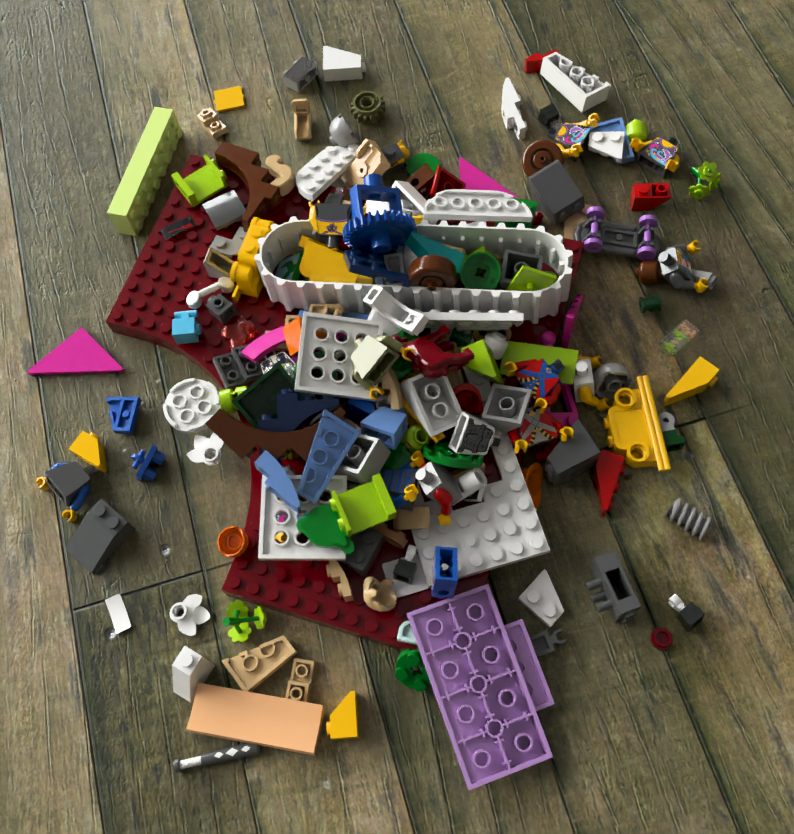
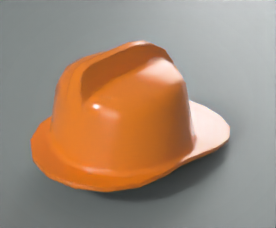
(533, 480)

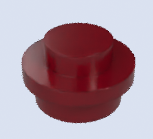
(661, 638)

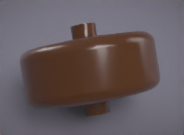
(539, 155)
(432, 272)

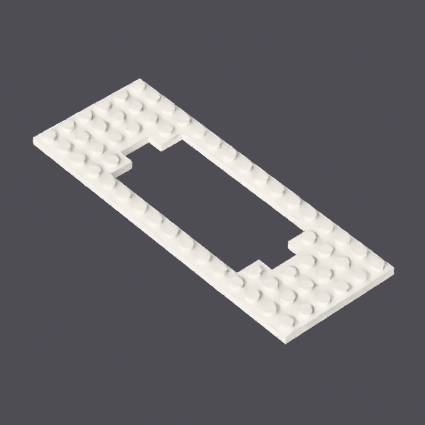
(490, 532)

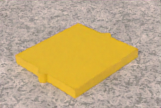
(229, 99)

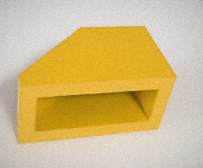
(90, 450)
(344, 719)

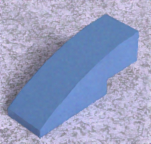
(278, 480)

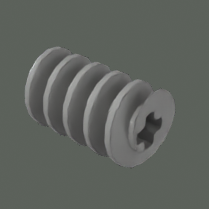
(688, 518)

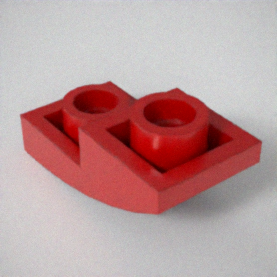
(534, 62)

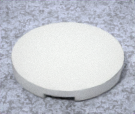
(191, 405)

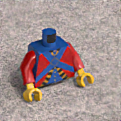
(540, 378)

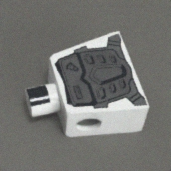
(473, 435)

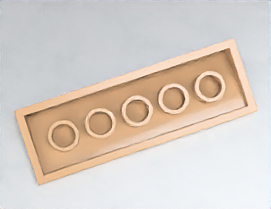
(256, 718)

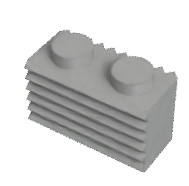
(300, 74)

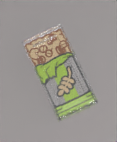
(679, 337)

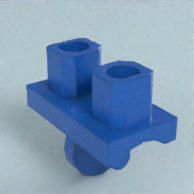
(144, 471)

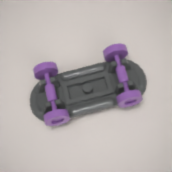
(617, 237)

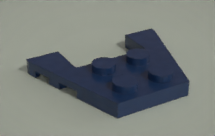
(370, 264)

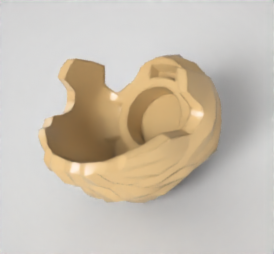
(379, 594)

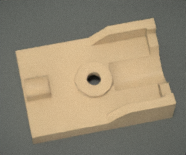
(370, 159)

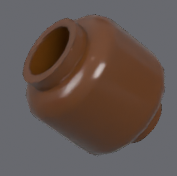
(649, 272)

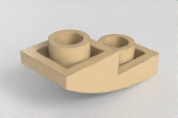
(212, 123)
(391, 382)
(412, 520)
(337, 574)
(301, 679)

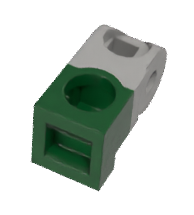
(669, 433)

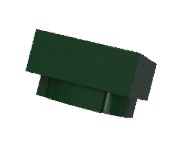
(261, 396)

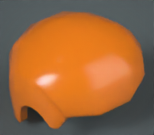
(232, 542)

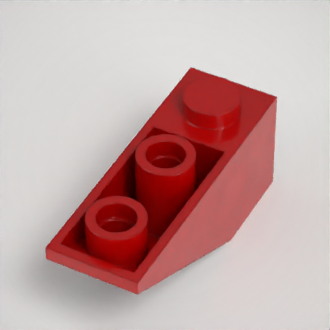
(606, 475)

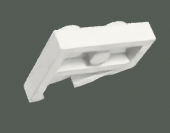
(607, 144)
(542, 599)

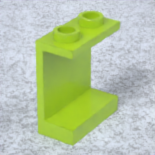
(201, 183)
(363, 506)

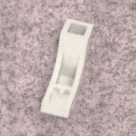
(395, 311)

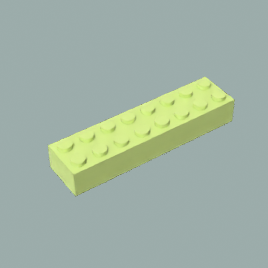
(145, 172)

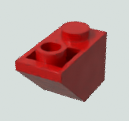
(649, 195)

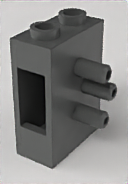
(613, 588)

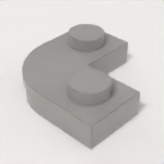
(227, 246)

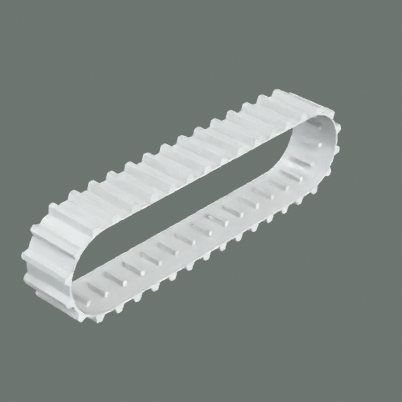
(534, 304)

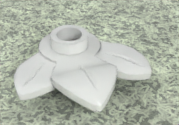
(205, 448)
(193, 614)

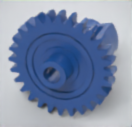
(378, 231)

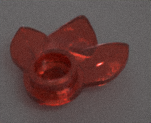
(239, 331)

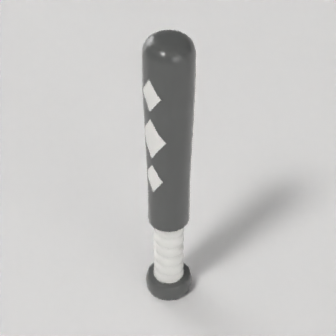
(222, 755)

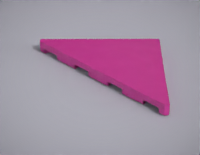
(477, 179)
(570, 321)
(75, 357)

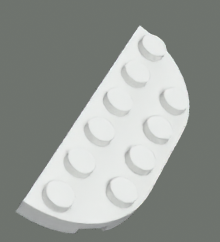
(324, 170)
(476, 206)
(473, 320)

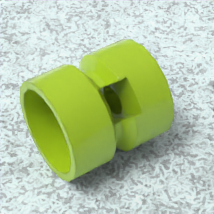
(226, 397)

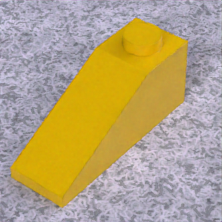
(694, 381)

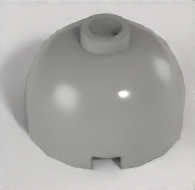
(342, 132)
(611, 378)

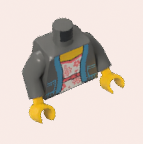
(677, 267)

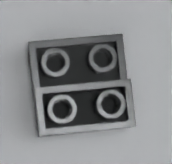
(224, 210)
(236, 369)

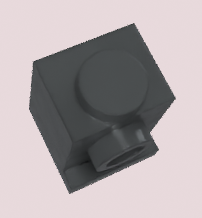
(221, 308)

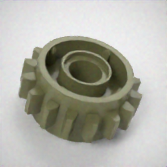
(367, 107)

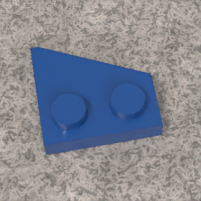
(124, 413)

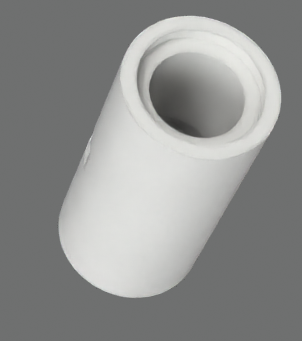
(470, 482)

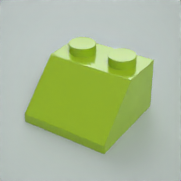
(483, 362)

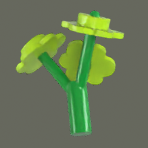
(710, 174)
(239, 619)

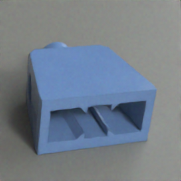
(386, 425)

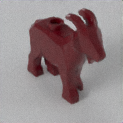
(432, 357)

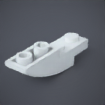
(511, 109)

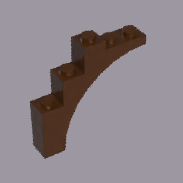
(248, 168)
(244, 438)

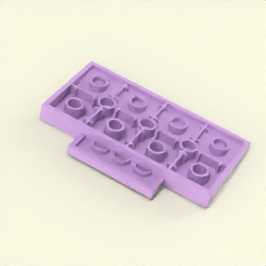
(484, 684)

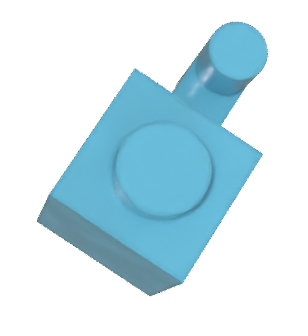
(185, 327)

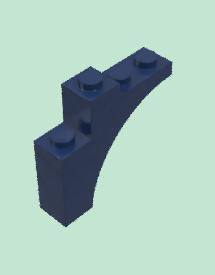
(293, 412)

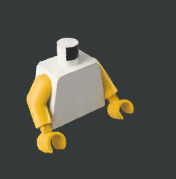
(584, 382)

